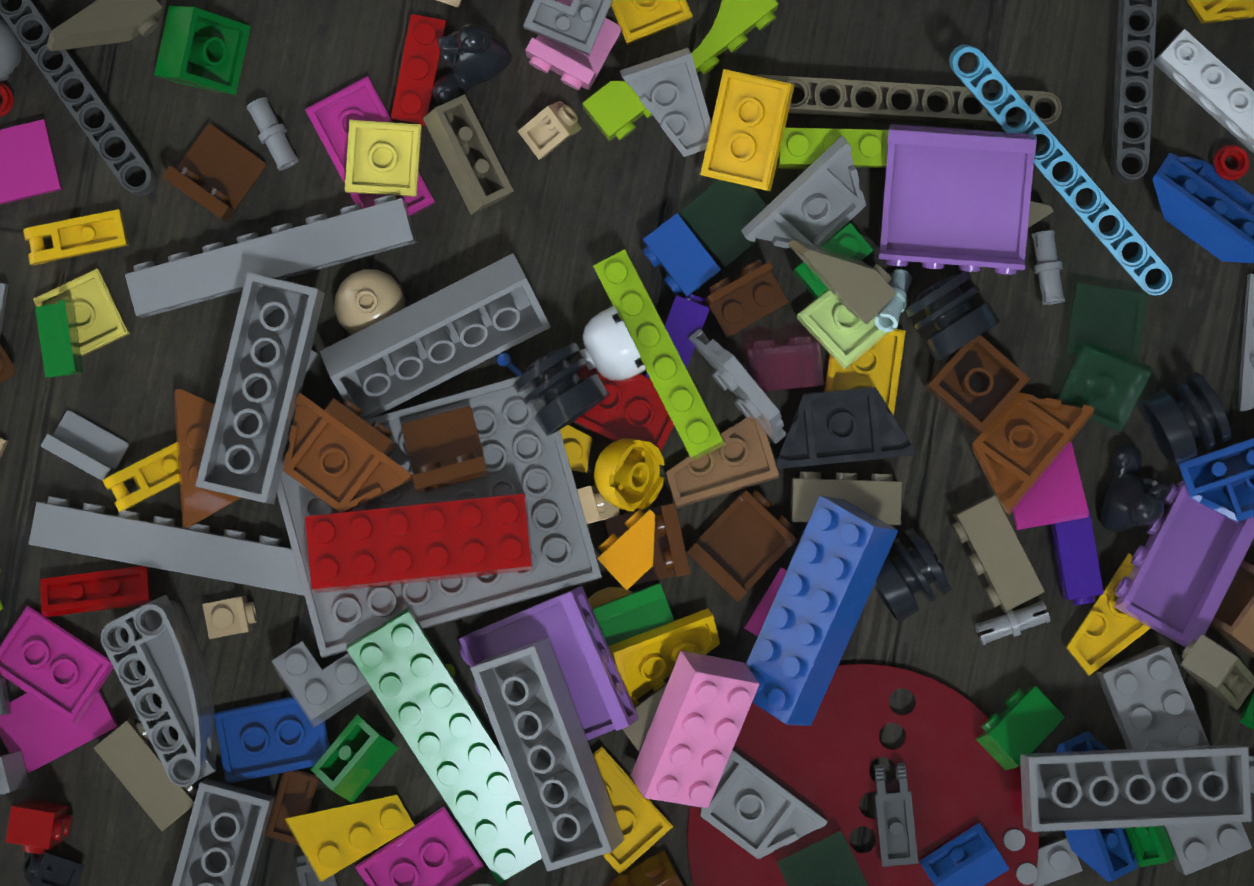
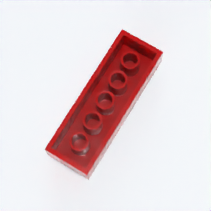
(419, 543)

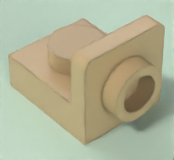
(550, 128)
(594, 506)
(229, 616)

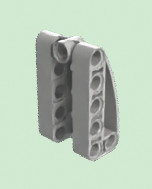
(175, 672)

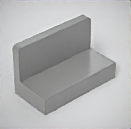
(86, 446)

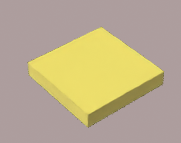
(383, 158)
(95, 310)

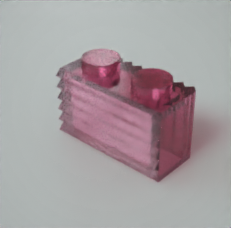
(786, 366)

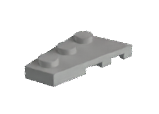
(674, 98)

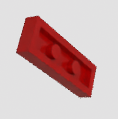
(418, 70)
(95, 591)

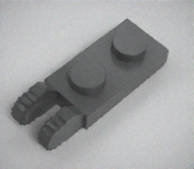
(895, 820)

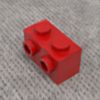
(38, 825)

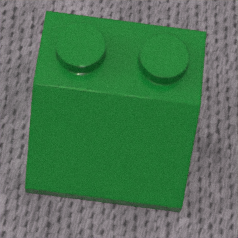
(202, 50)

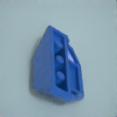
(1206, 207)
(1223, 480)
(1103, 849)

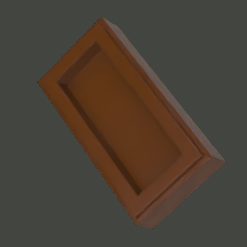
(292, 799)

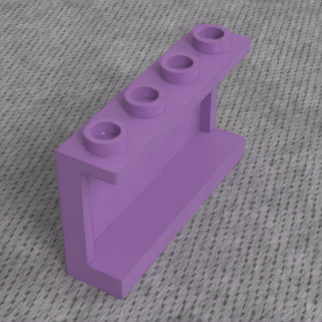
(1184, 568)

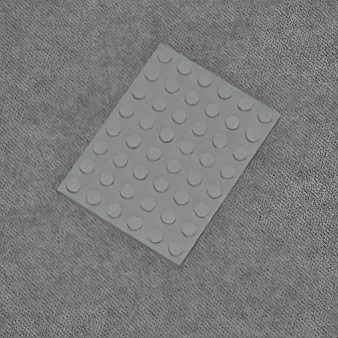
(518, 462)

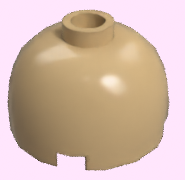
(366, 299)

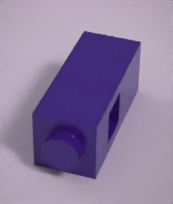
(683, 320)
(1077, 560)

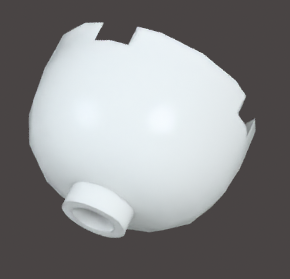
(610, 347)

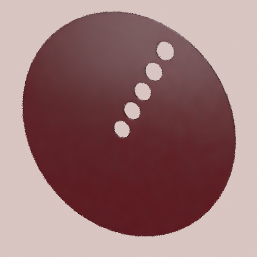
(828, 769)

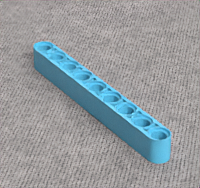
(1074, 181)

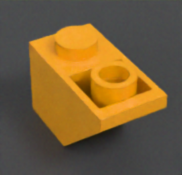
(632, 552)

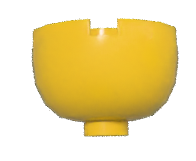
(629, 474)

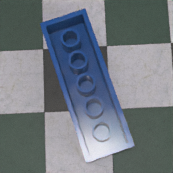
(817, 609)

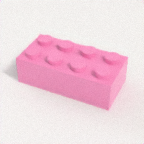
(694, 729)

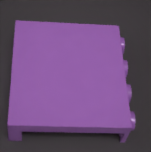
(957, 198)
(580, 652)

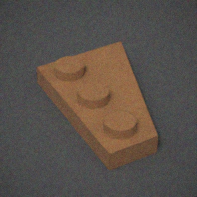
(737, 465)

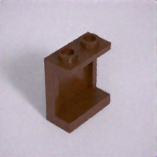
(742, 544)

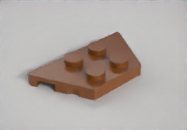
(192, 427)
(1026, 443)
(336, 460)

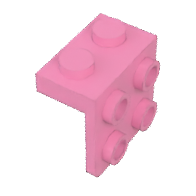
(575, 67)

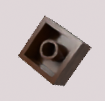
(977, 383)

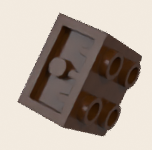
(216, 172)
(746, 299)
(444, 450)
(669, 547)

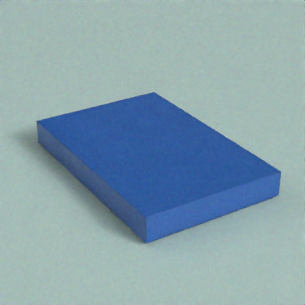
(268, 740)

